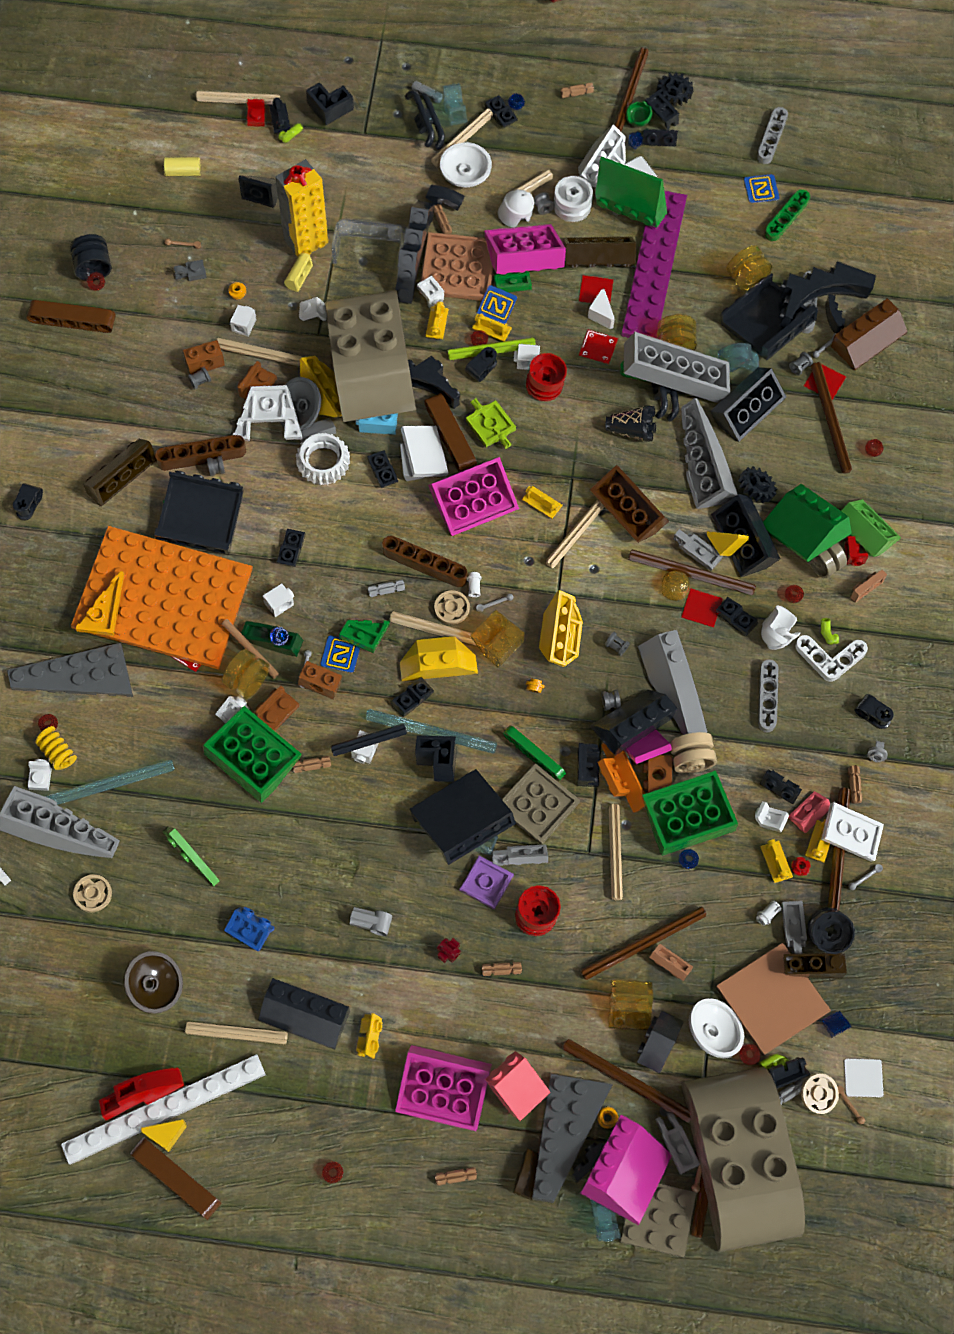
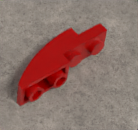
(141, 1088)

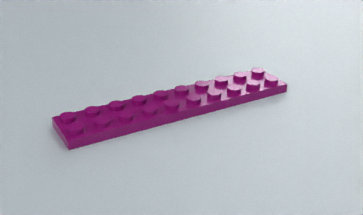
(654, 270)

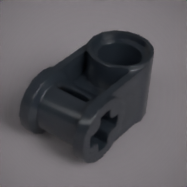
(482, 364)
(27, 501)
(873, 711)

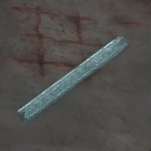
(429, 730)
(112, 782)

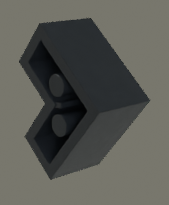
(329, 105)
(439, 753)
(661, 1038)

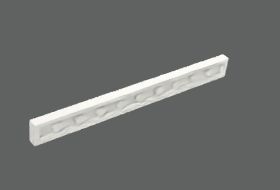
(163, 1109)

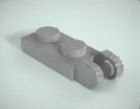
(678, 1144)

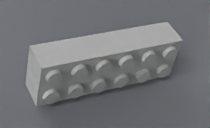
(676, 367)

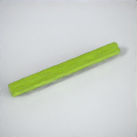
(500, 347)

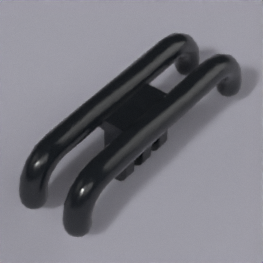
(427, 117)
(661, 394)

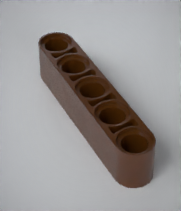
(71, 316)
(450, 432)
(192, 449)
(419, 554)
(175, 1178)

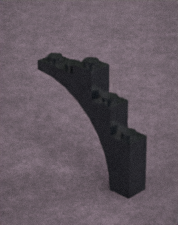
(410, 253)
(818, 283)
(429, 377)

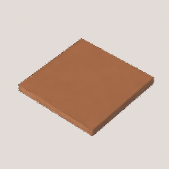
(458, 265)
(772, 1003)

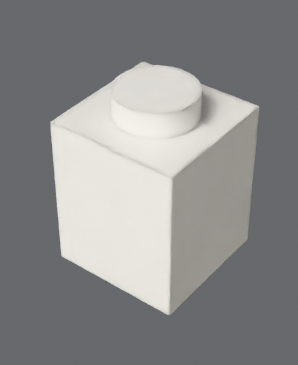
(243, 320)

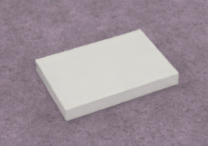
(424, 451)
(852, 832)

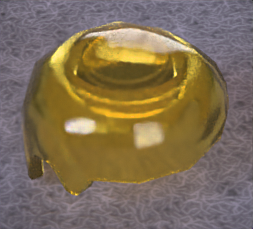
(675, 585)

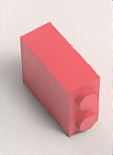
(517, 1085)

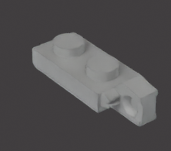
(698, 549)
(521, 855)
(794, 925)

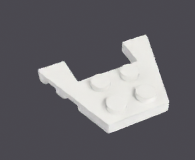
(269, 405)

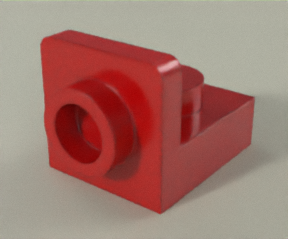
(256, 113)
(852, 552)

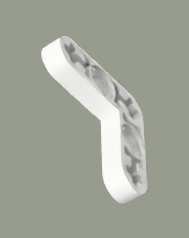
(829, 663)

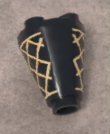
(633, 423)

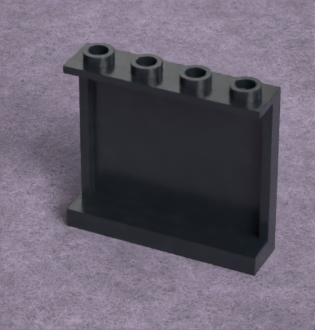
(757, 321)
(200, 512)
(463, 816)

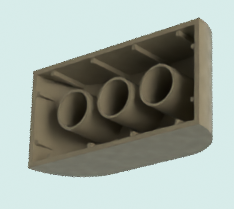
(369, 356)
(745, 1158)

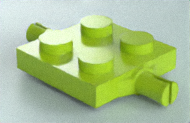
(490, 423)

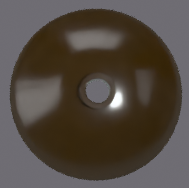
(164, 981)

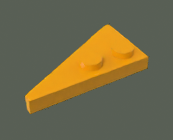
(103, 615)

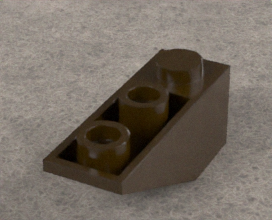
(816, 965)

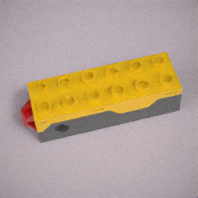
(302, 208)

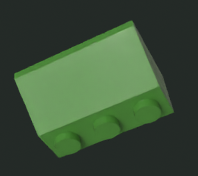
(869, 528)

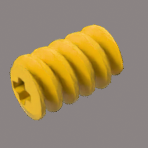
(55, 749)

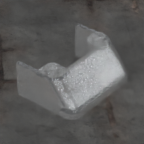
(367, 229)

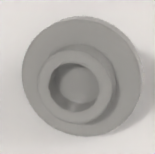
(877, 753)

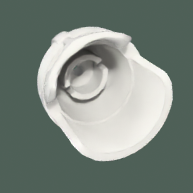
(516, 206)
(777, 627)

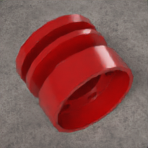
(546, 377)
(537, 899)

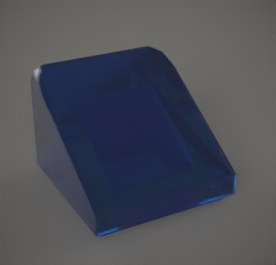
(836, 1024)

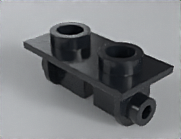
(279, 116)
(660, 137)
(774, 782)
(795, 1071)

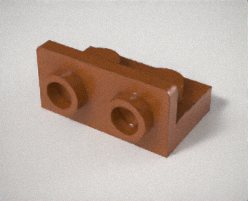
(255, 377)
(276, 708)

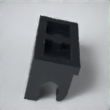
(663, 109)
(588, 765)

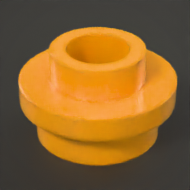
(237, 294)
(534, 685)
(607, 1111)

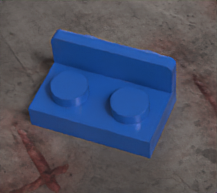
(249, 928)

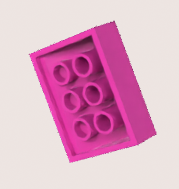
(525, 249)
(474, 496)
(443, 1088)
(627, 1171)

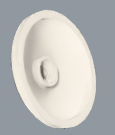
(465, 164)
(716, 1028)

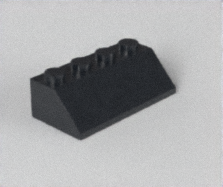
(748, 403)
(742, 518)
(634, 720)
(304, 1013)

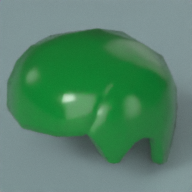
(639, 114)

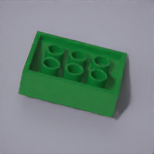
(630, 192)
(807, 523)
(251, 753)
(689, 813)

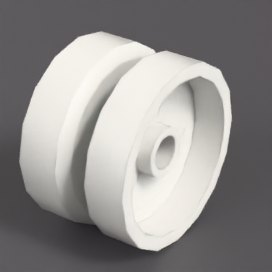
(573, 198)

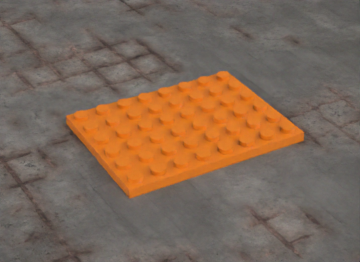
(169, 596)

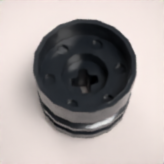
(90, 256)
(835, 941)

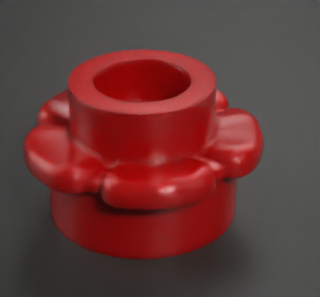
(800, 871)

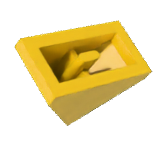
(726, 543)
(165, 1134)

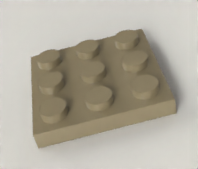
(540, 803)
(664, 1223)

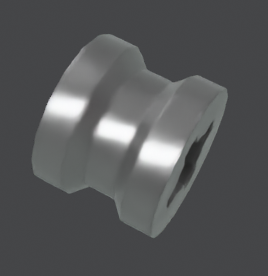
(543, 203)
(216, 465)
(611, 699)

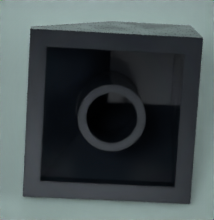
(258, 190)

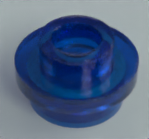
(516, 101)
(635, 140)
(283, 636)
(688, 864)

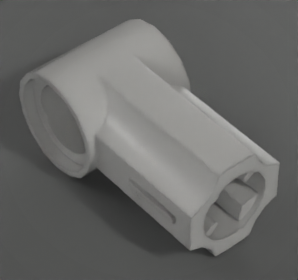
(377, 922)

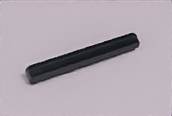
(369, 739)

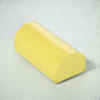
(182, 166)
(299, 272)

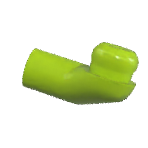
(291, 133)
(826, 632)
(774, 1060)

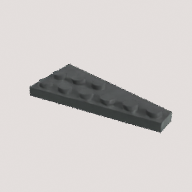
(85, 672)
(567, 1122)

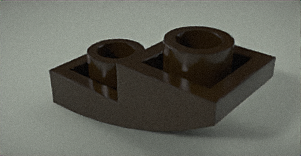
(526, 1177)

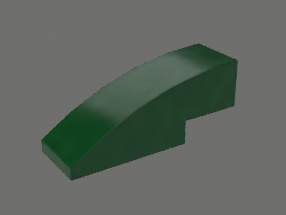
(260, 635)

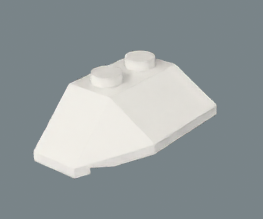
(609, 146)

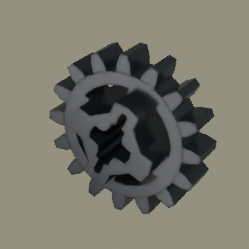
(675, 88)
(757, 484)

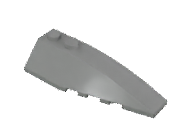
(707, 467)
(671, 675)
(48, 824)

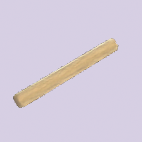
(232, 97)
(465, 134)
(259, 352)
(574, 534)
(431, 627)
(615, 852)
(236, 1033)

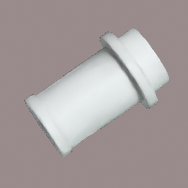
(474, 584)
(768, 913)

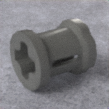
(801, 363)
(199, 378)
(617, 644)

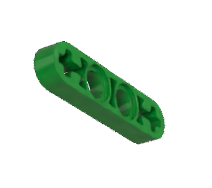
(786, 214)
(534, 753)

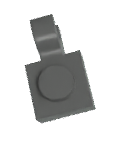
(193, 270)

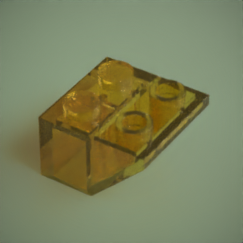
(497, 638)
(630, 1005)

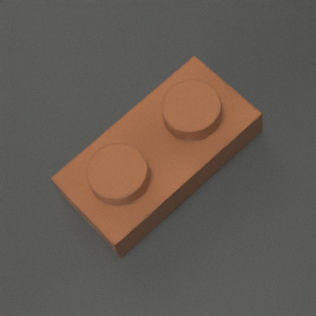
(873, 581)
(671, 962)

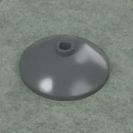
(306, 401)

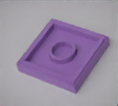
(486, 882)

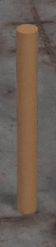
(247, 645)

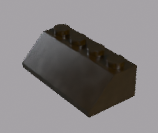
(599, 250)
(120, 471)

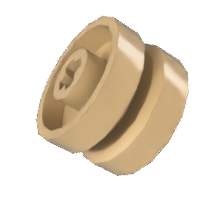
(693, 752)

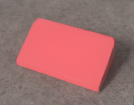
(810, 811)

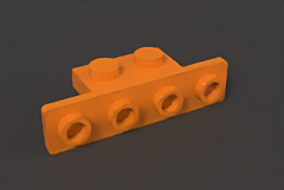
(622, 778)

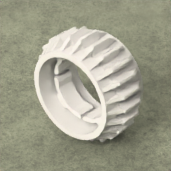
(316, 442)

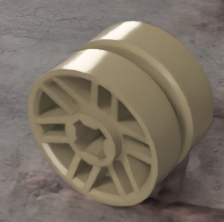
(829, 561)

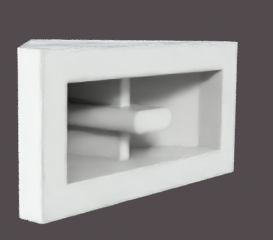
(601, 311)

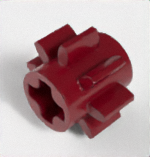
(448, 950)

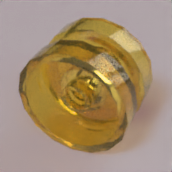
(749, 267)
(678, 330)
(246, 673)

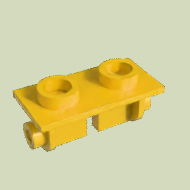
(437, 321)
(491, 327)
(541, 502)
(818, 848)
(776, 861)
(371, 1026)

